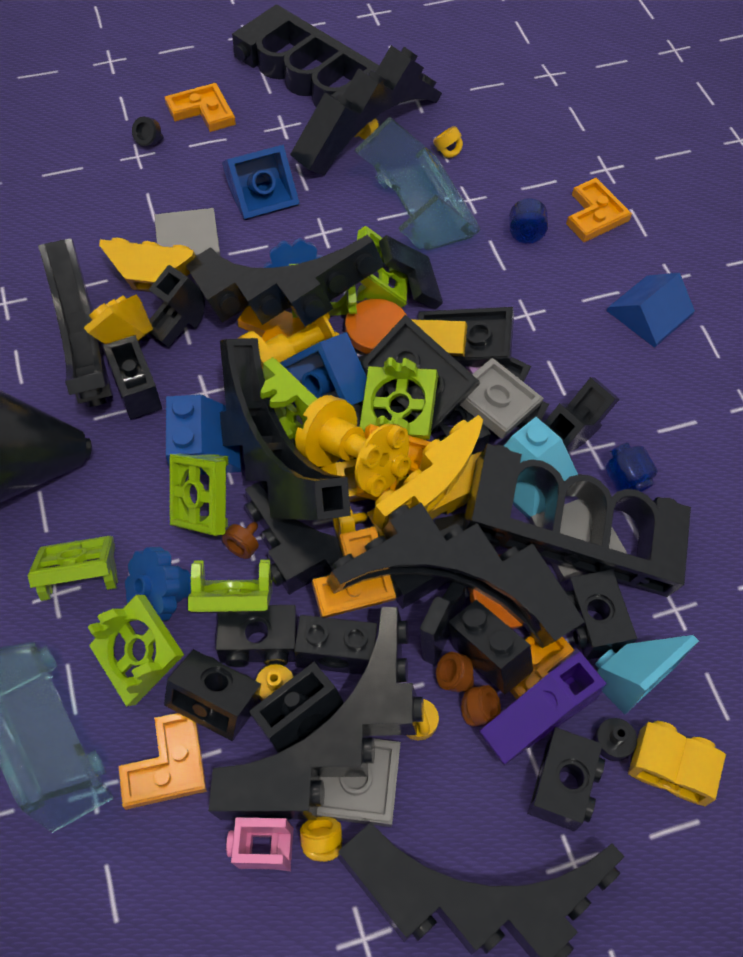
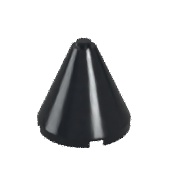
(35, 447)

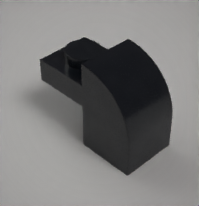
(181, 305)
(583, 415)

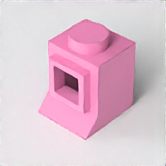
(240, 843)

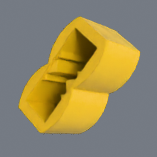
(676, 763)

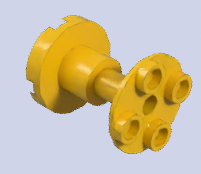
(284, 347)
(334, 435)

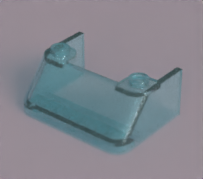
(423, 186)
(39, 747)

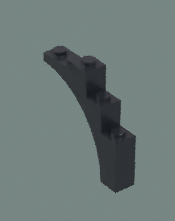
(367, 96)
(270, 291)
(83, 353)
(293, 482)
(304, 553)
(514, 580)
(289, 781)
(474, 912)

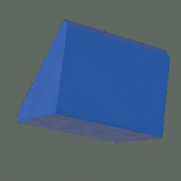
(654, 307)

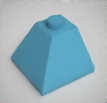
(538, 443)
(640, 667)

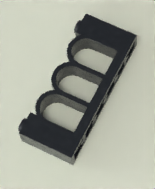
(274, 29)
(660, 522)

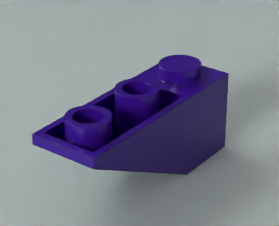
(543, 708)

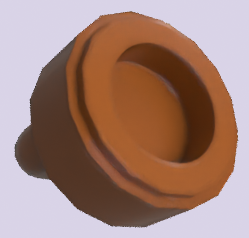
(241, 540)
(455, 672)
(480, 705)

